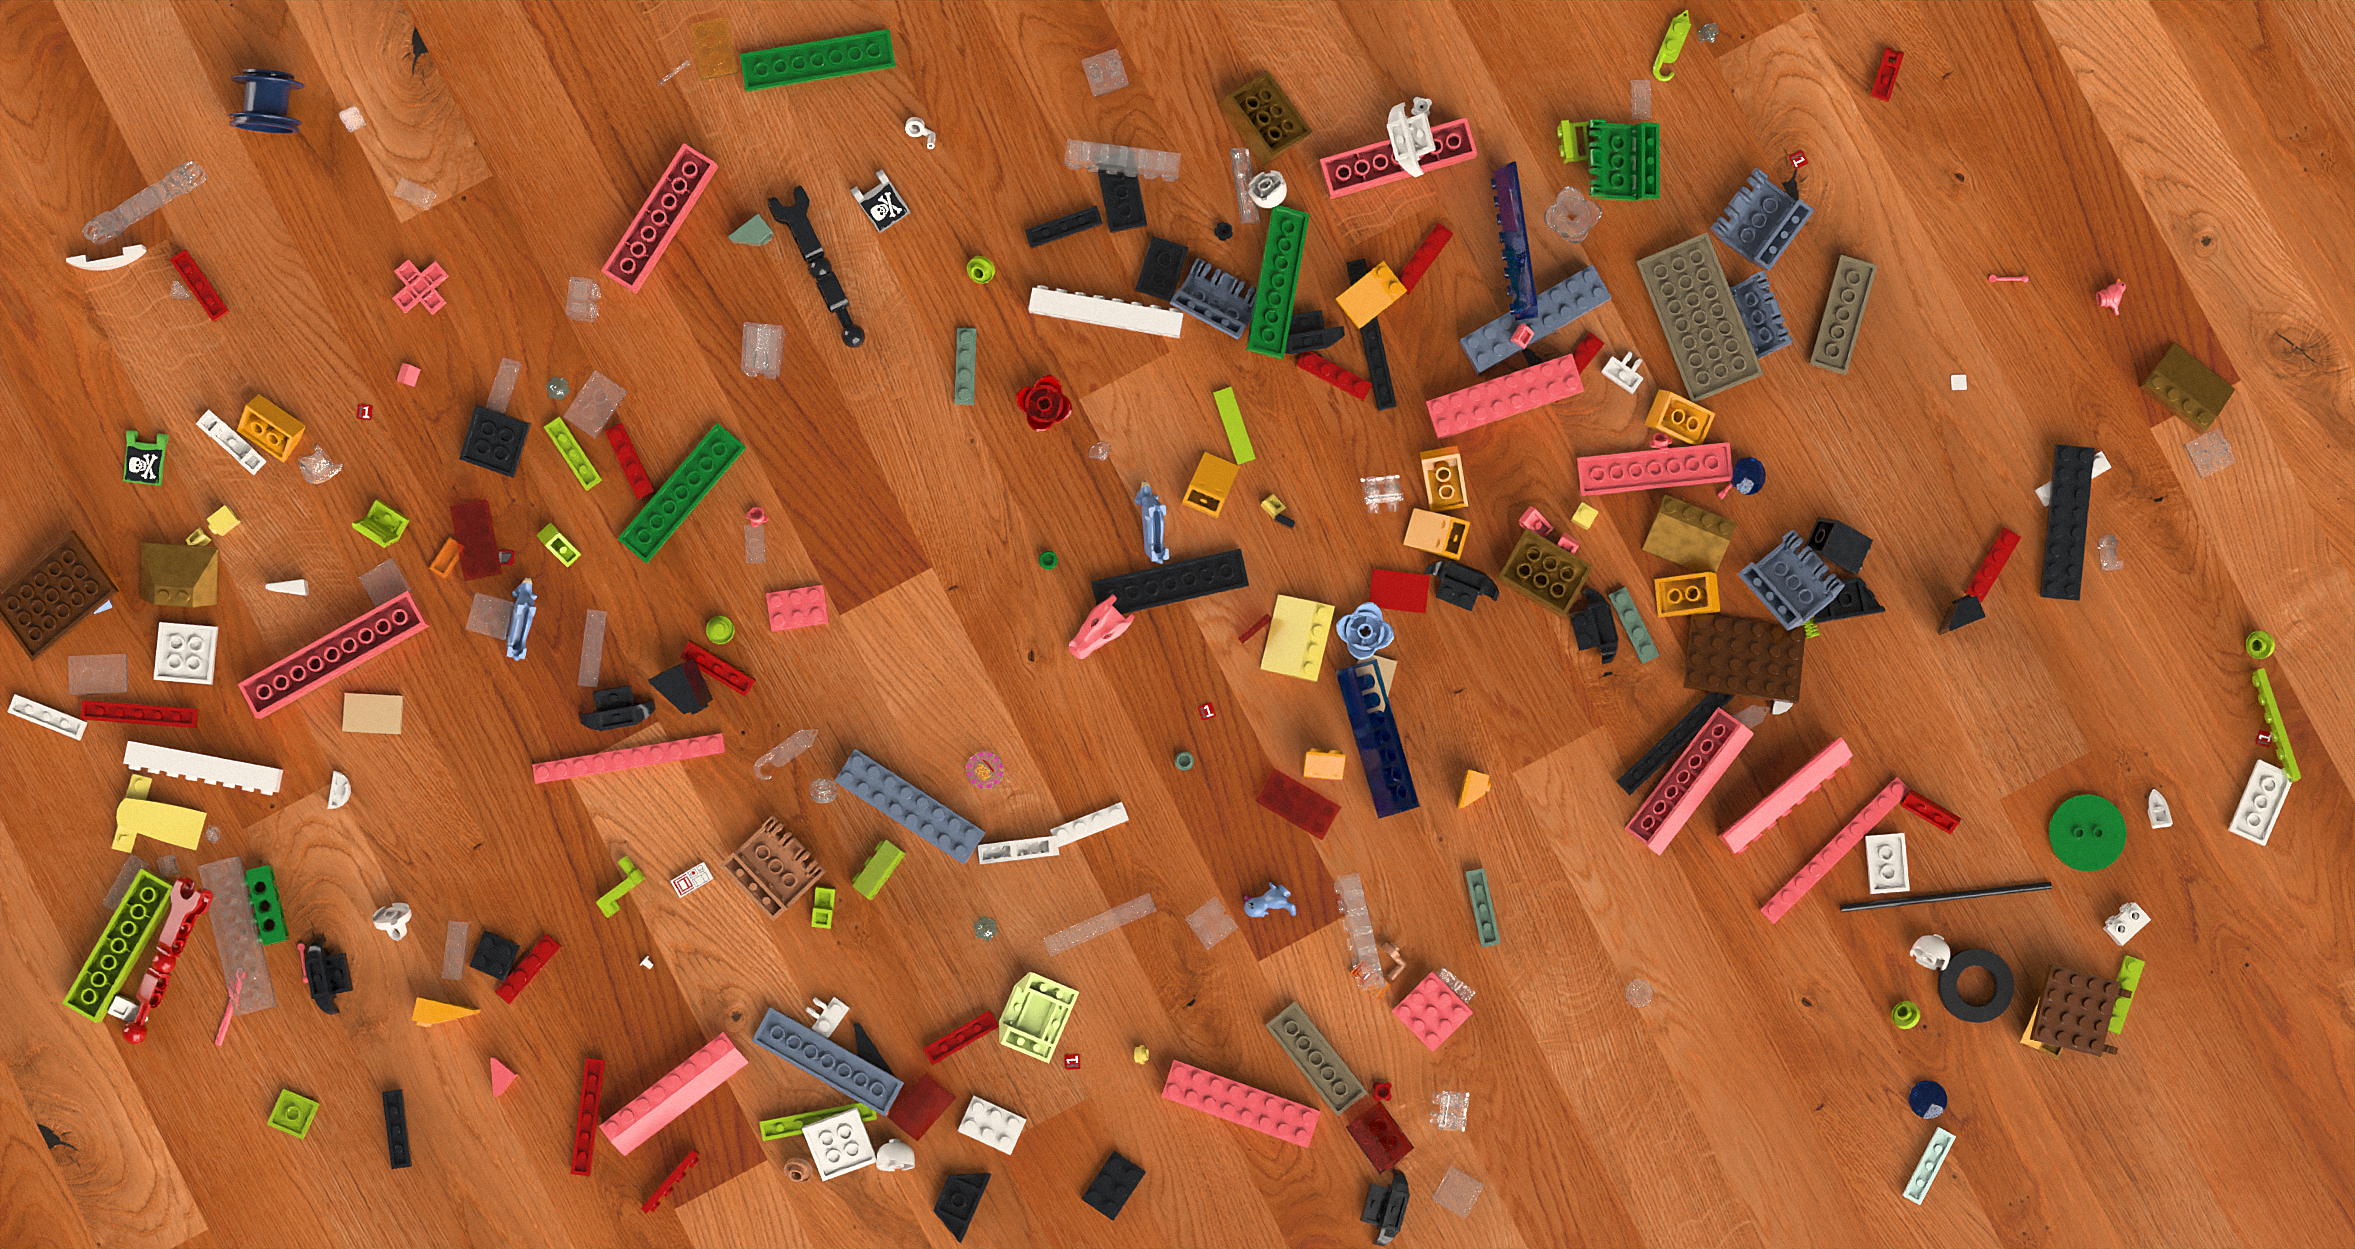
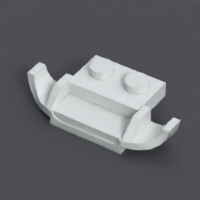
(1409, 138)

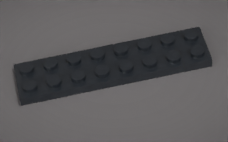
(2067, 522)
(1174, 582)

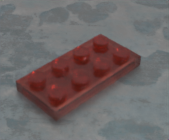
(476, 540)
(1298, 804)

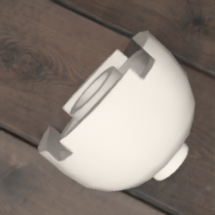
(1268, 189)
(1931, 952)
(894, 1156)

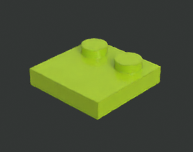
(293, 1114)

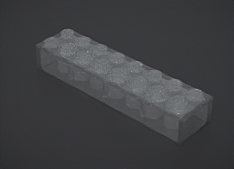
(237, 937)

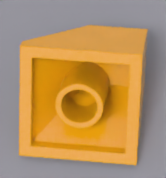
(1473, 787)

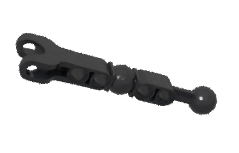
(818, 266)

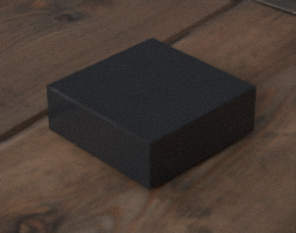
(1284, 521)

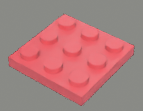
(1432, 1011)

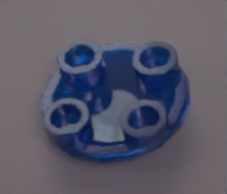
(1748, 475)
(1928, 1099)

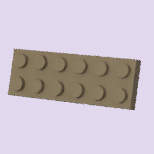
(1843, 315)
(1316, 1058)

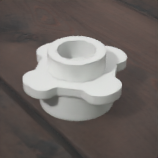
(1426, 103)

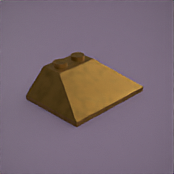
(179, 574)

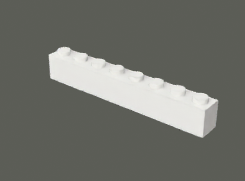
(1106, 312)
(203, 766)

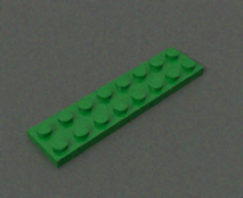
(817, 60)
(1277, 282)
(682, 493)

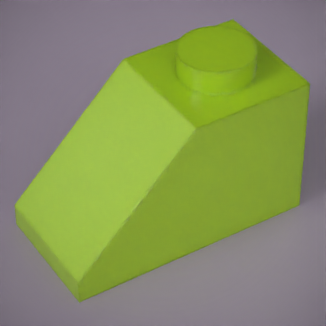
(558, 544)

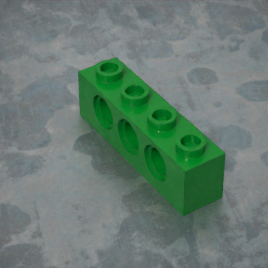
(271, 894)

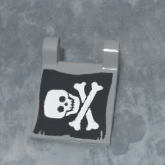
(882, 203)

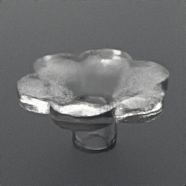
(1099, 450)

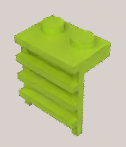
(1568, 147)
(382, 524)

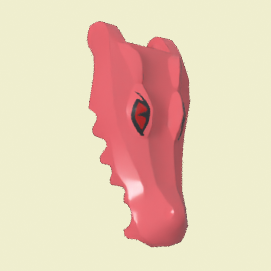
(1101, 626)

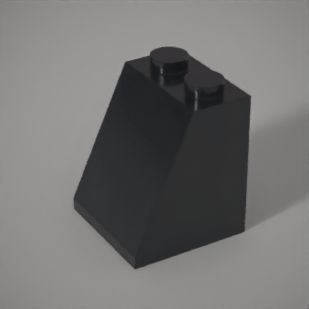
(1839, 544)
(683, 687)

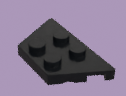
(1851, 602)
(960, 1200)

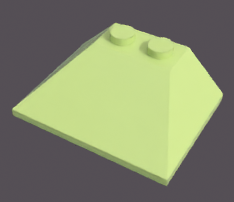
(1036, 1016)

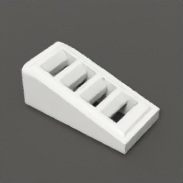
(297, 587)

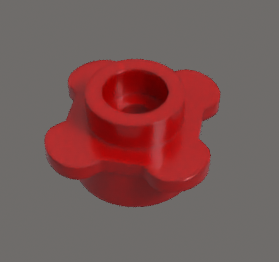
(1382, 1086)

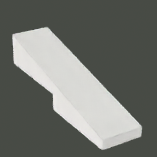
(1018, 850)

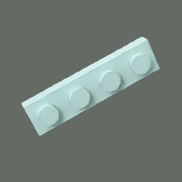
(1929, 1165)

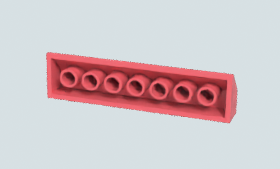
(1689, 781)
(1785, 795)
(674, 1094)

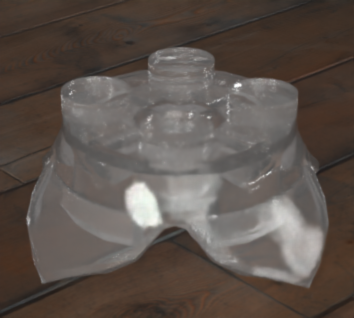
(1572, 201)

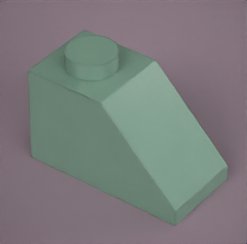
(752, 233)

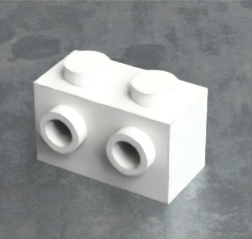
(2127, 925)

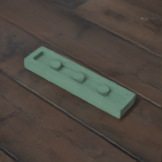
(965, 366)
(1633, 625)
(1482, 907)

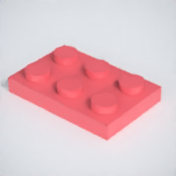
(797, 608)

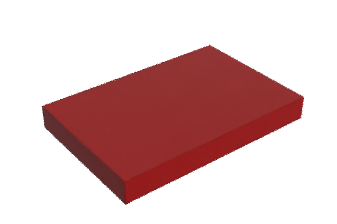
(1399, 591)

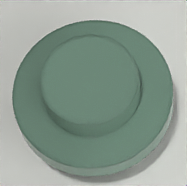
(1184, 761)

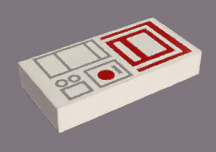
(692, 879)

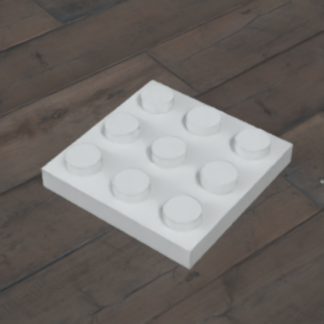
(185, 653)
(839, 1144)

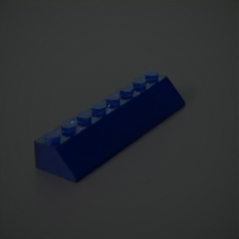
(1515, 242)
(1377, 742)

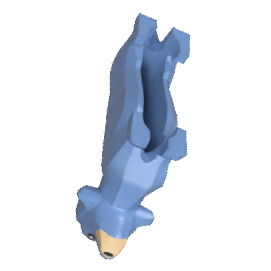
(1152, 523)
(521, 620)

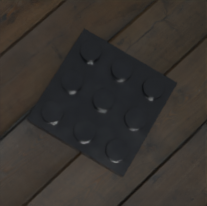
(495, 441)

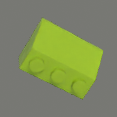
(878, 869)

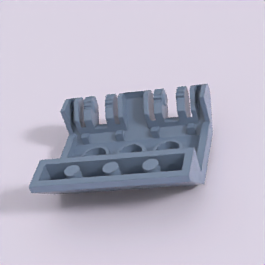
(1761, 221)
(1215, 302)
(1761, 315)
(1792, 582)

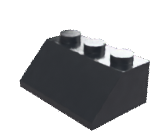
(1962, 612)

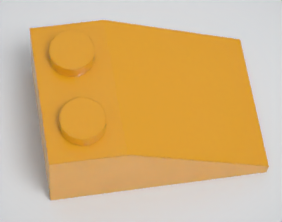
(1371, 294)
(1679, 418)
(1444, 479)
(1687, 594)
(434, 1011)

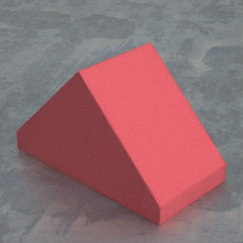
(501, 1076)

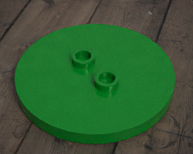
(2087, 833)

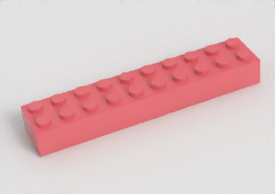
(333, 655)

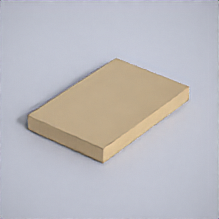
(1387, 670)
(372, 713)

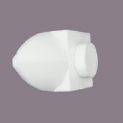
(2158, 810)
(123, 1008)

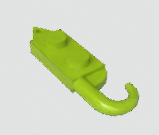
(1672, 44)

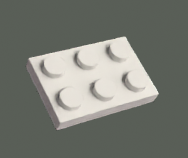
(1887, 863)
(992, 1125)

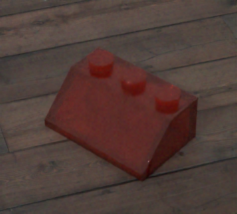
(921, 1107)
(1379, 1137)

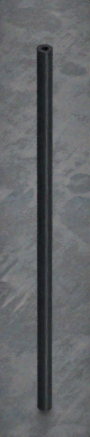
(1945, 896)

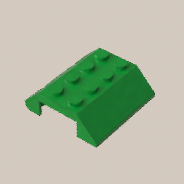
(1624, 161)

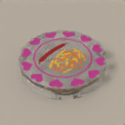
(985, 770)

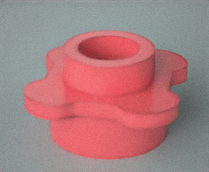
(1660, 441)
(754, 512)

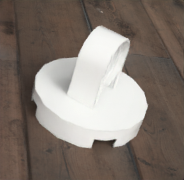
(393, 918)

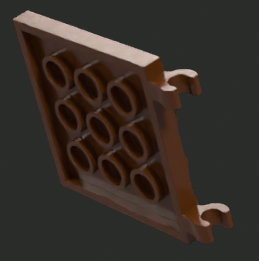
(2076, 1011)

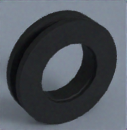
(2002, 992)

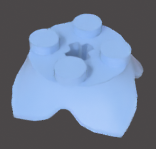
(1368, 616)

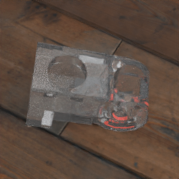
(2108, 554)

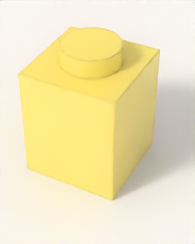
(1584, 516)
(223, 521)

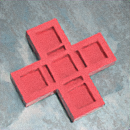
(420, 287)

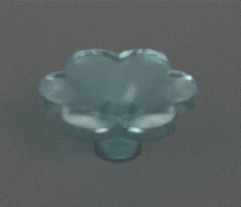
(1708, 32)
(562, 389)
(991, 928)

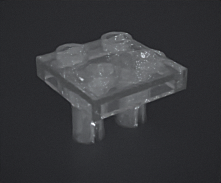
(1105, 72)
(2210, 453)
(1381, 490)
(1452, 1110)

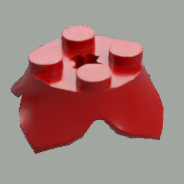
(1047, 389)

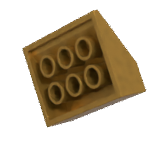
(1265, 118)
(2187, 389)
(1688, 535)
(1544, 573)

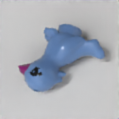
(1273, 898)

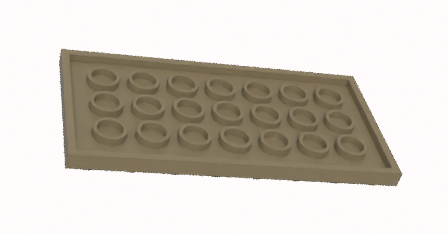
(1700, 317)

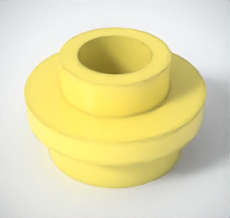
(1141, 1054)

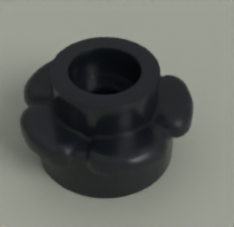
(1223, 226)

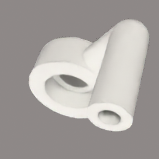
(916, 131)

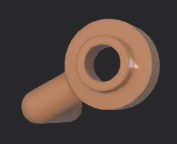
(1392, 951)

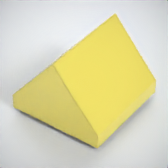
(1272, 506)
(198, 538)

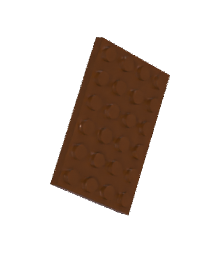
(54, 595)
(1744, 658)

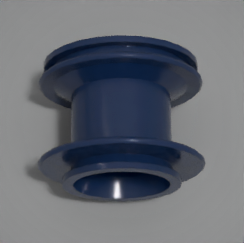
(266, 102)

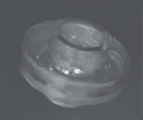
(823, 790)
(1639, 993)

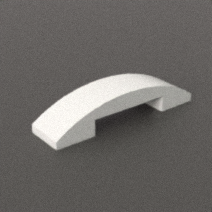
(130, 254)
(231, 442)

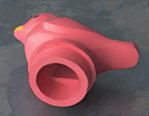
(2111, 296)

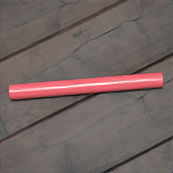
(224, 1024)

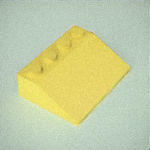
(1297, 638)

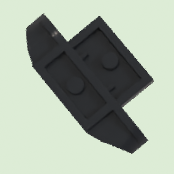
(1309, 333)
(1461, 583)
(1596, 626)
(616, 709)
(327, 976)
(1386, 1207)

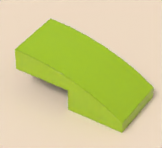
(823, 907)

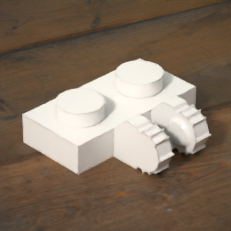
(1623, 375)
(830, 1017)

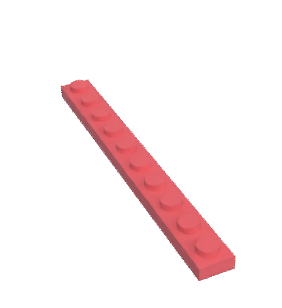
(629, 758)
(1834, 850)

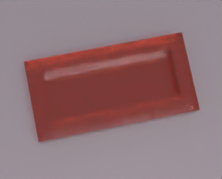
(1254, 629)

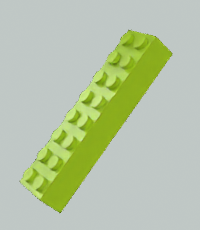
(120, 946)

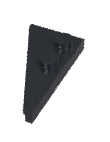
(867, 1049)

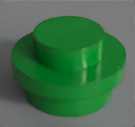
(1048, 560)

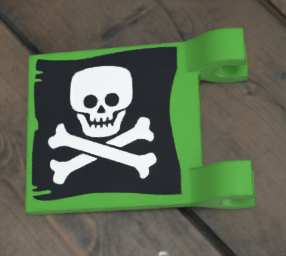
(143, 460)

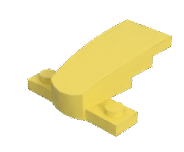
(154, 819)

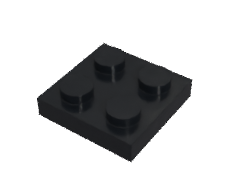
(494, 955)

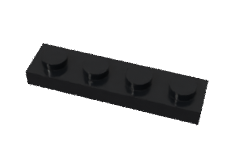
(1063, 227)
(397, 1129)

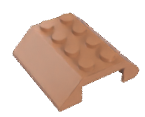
(772, 869)

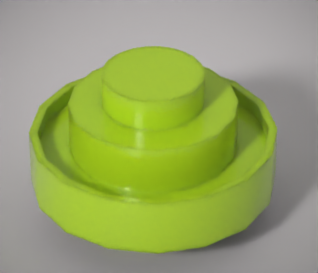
(980, 269)
(720, 630)
(2260, 644)
(1905, 1015)

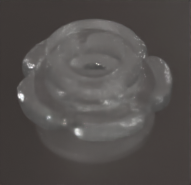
(213, 834)

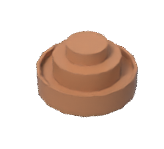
(798, 1170)

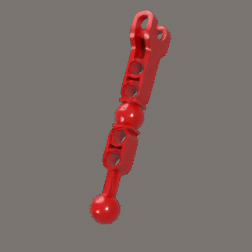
(184, 912)

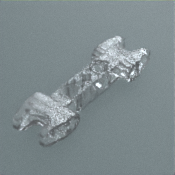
(175, 183)

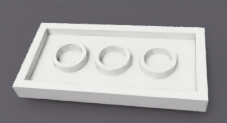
(2260, 803)

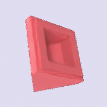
(1522, 335)
(408, 374)

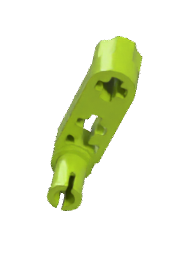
(634, 876)

